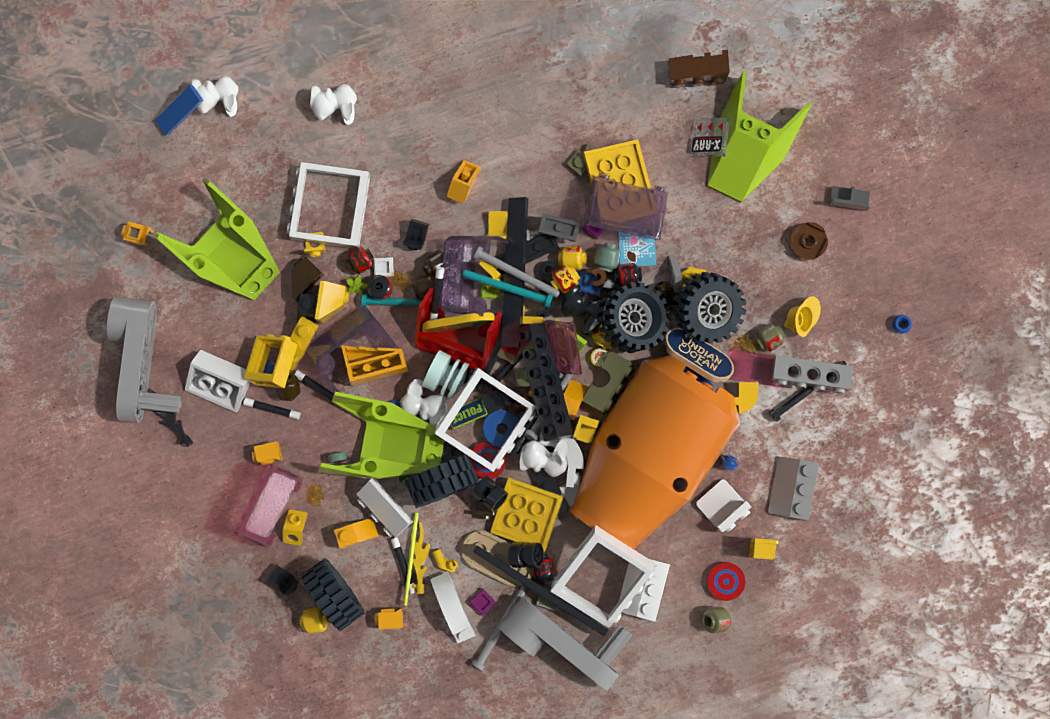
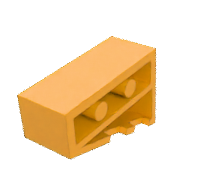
(373, 363)

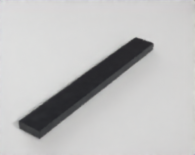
(515, 257)
(540, 590)

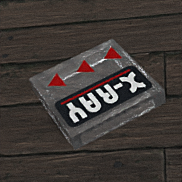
(709, 137)

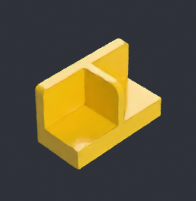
(585, 429)
(762, 548)

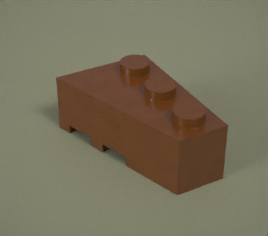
(698, 69)

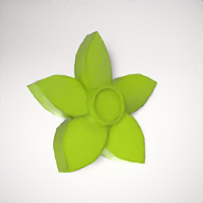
(356, 285)

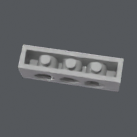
(842, 374)

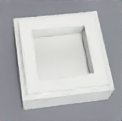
(384, 267)

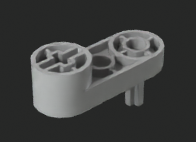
(134, 325)
(533, 628)

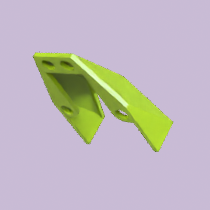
(751, 148)
(229, 251)
(392, 442)

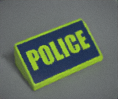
(469, 413)

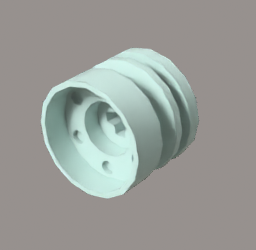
(445, 375)

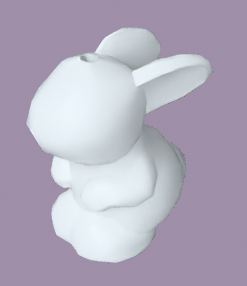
(223, 90)
(326, 102)
(429, 408)
(536, 456)

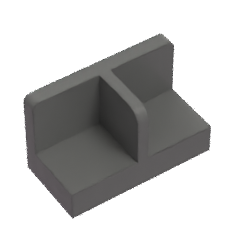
(849, 198)
(559, 227)

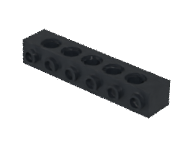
(544, 382)

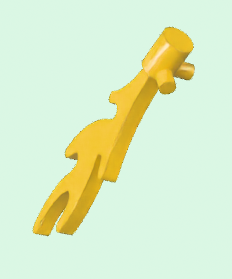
(421, 556)

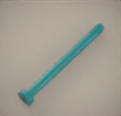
(508, 287)
(390, 301)

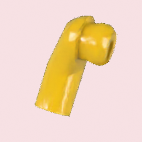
(687, 273)
(444, 563)

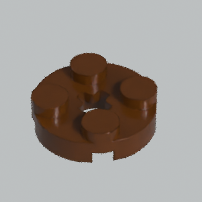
(806, 230)

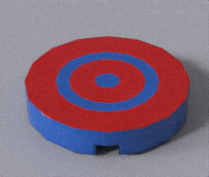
(488, 453)
(726, 581)

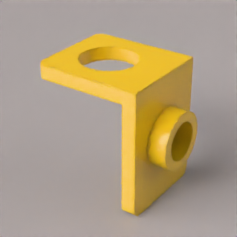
(498, 223)
(317, 251)
(294, 525)

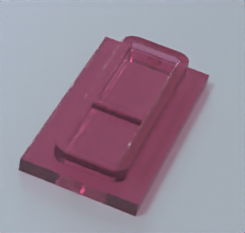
(564, 346)
(752, 367)

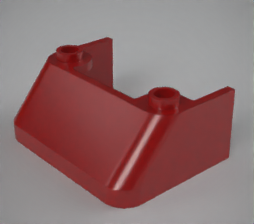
(463, 344)

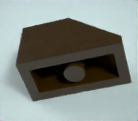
(304, 277)

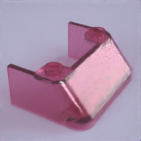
(267, 505)

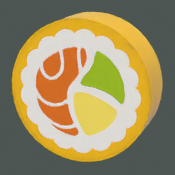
(598, 357)

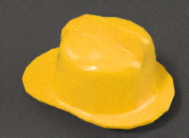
(803, 317)

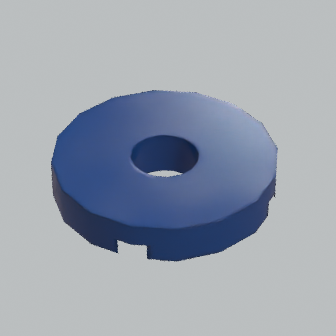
(492, 421)

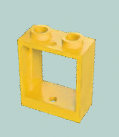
(258, 358)

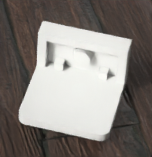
(723, 506)

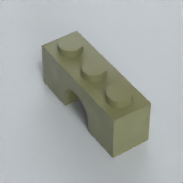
(603, 398)

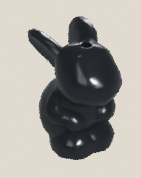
(577, 304)

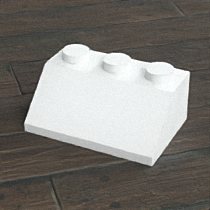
(217, 381)
(384, 508)
(648, 601)

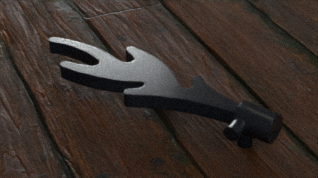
(170, 421)

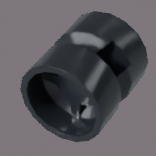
(490, 494)
(525, 555)

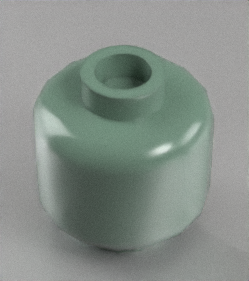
(607, 257)

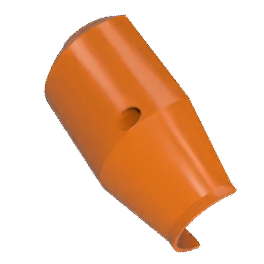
(665, 432)

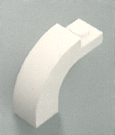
(573, 456)
(452, 607)

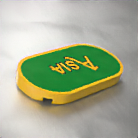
(457, 322)

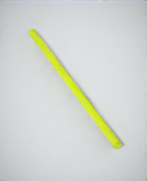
(411, 559)

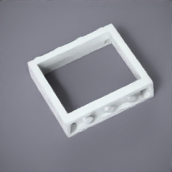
(359, 214)
(458, 403)
(621, 549)

